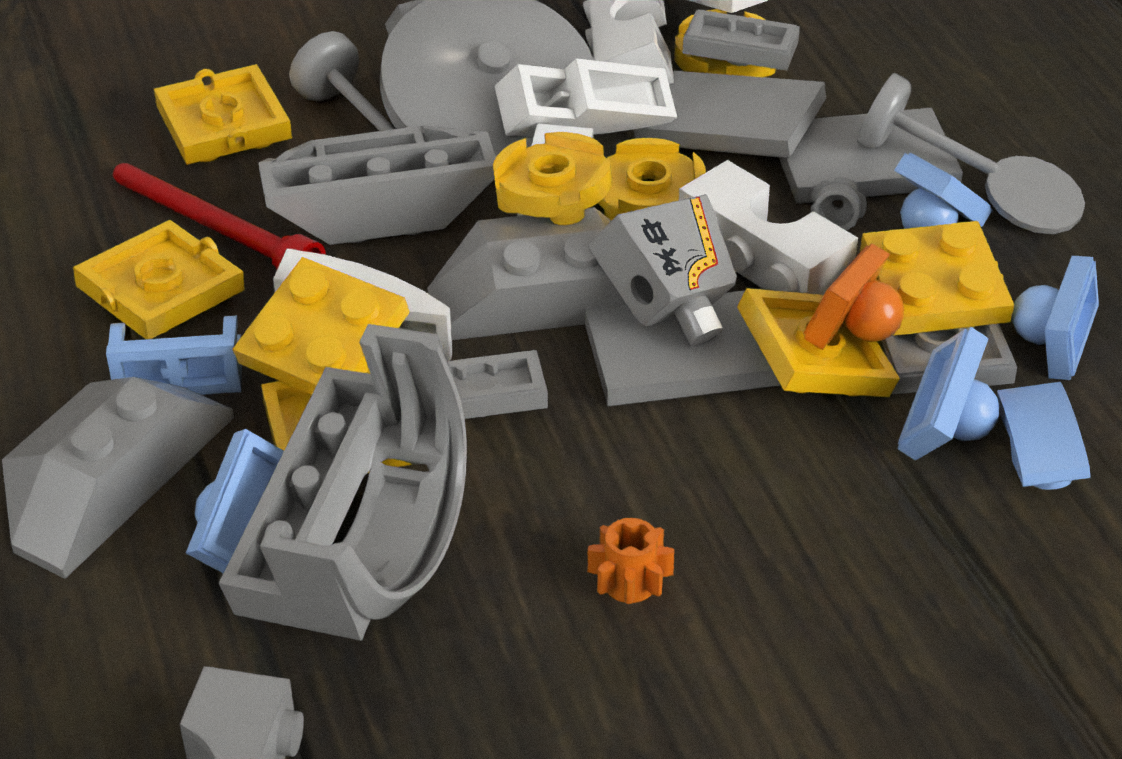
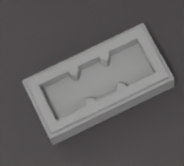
(741, 40)
(500, 384)

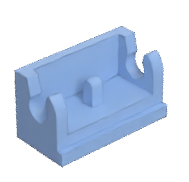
(192, 362)

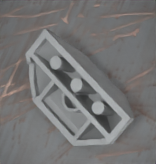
(378, 182)
(524, 276)
(100, 464)

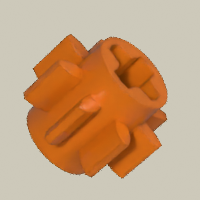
(630, 560)

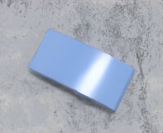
(1043, 435)

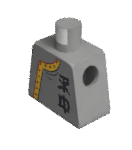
(669, 264)

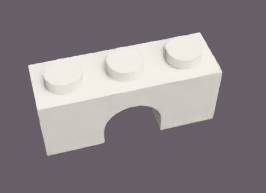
(628, 33)
(774, 256)

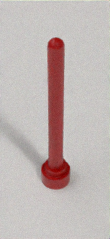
(213, 216)

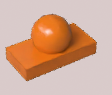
(859, 301)

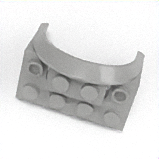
(353, 422)

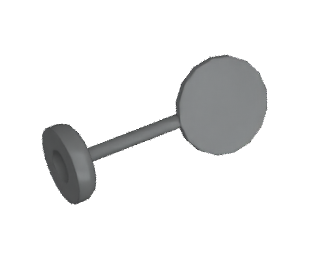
(327, 69)
(1019, 187)

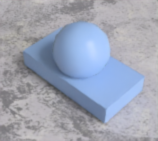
(938, 196)
(1060, 316)
(950, 399)
(232, 498)

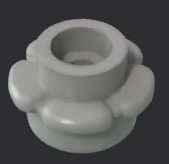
(845, 190)

